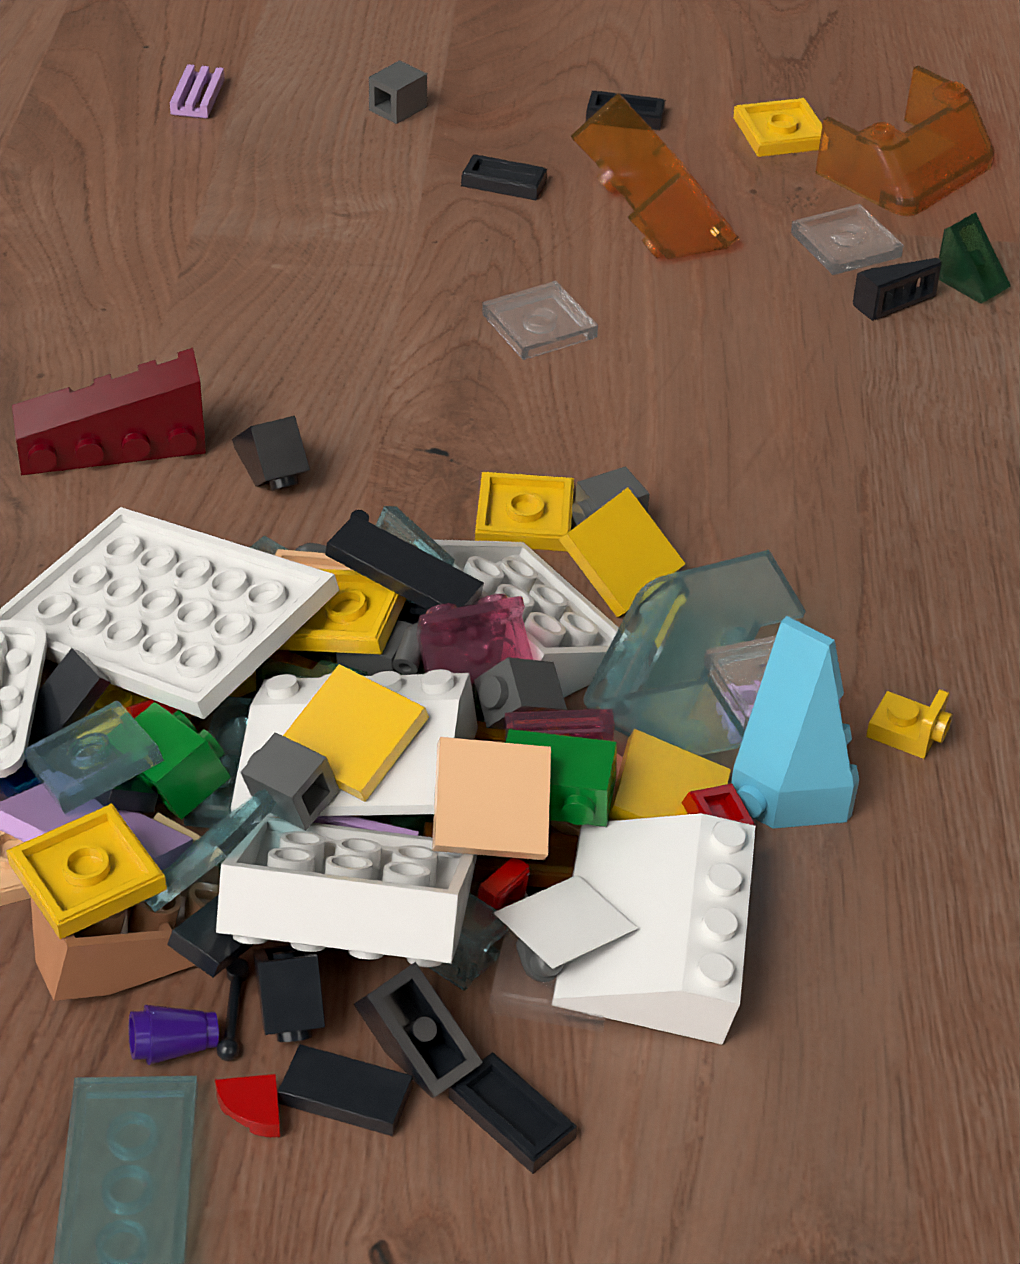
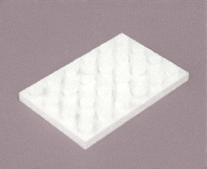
(170, 608)

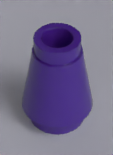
(170, 1032)

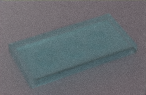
(128, 1171)

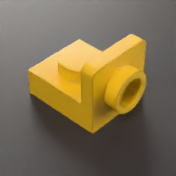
(910, 724)

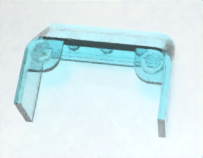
(656, 660)

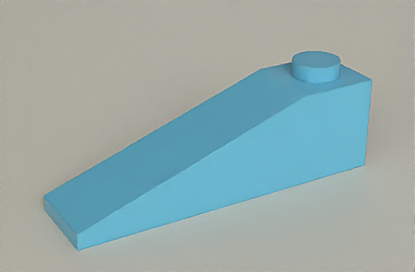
(795, 745)

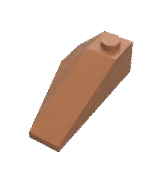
(116, 950)

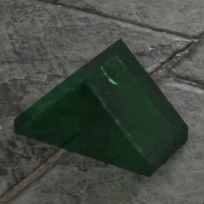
(970, 261)

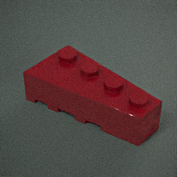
(114, 420)

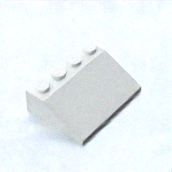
(556, 616)
(411, 780)
(345, 891)
(689, 898)

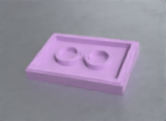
(36, 813)

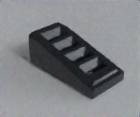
(881, 289)

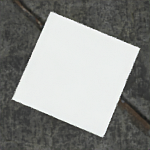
(565, 921)

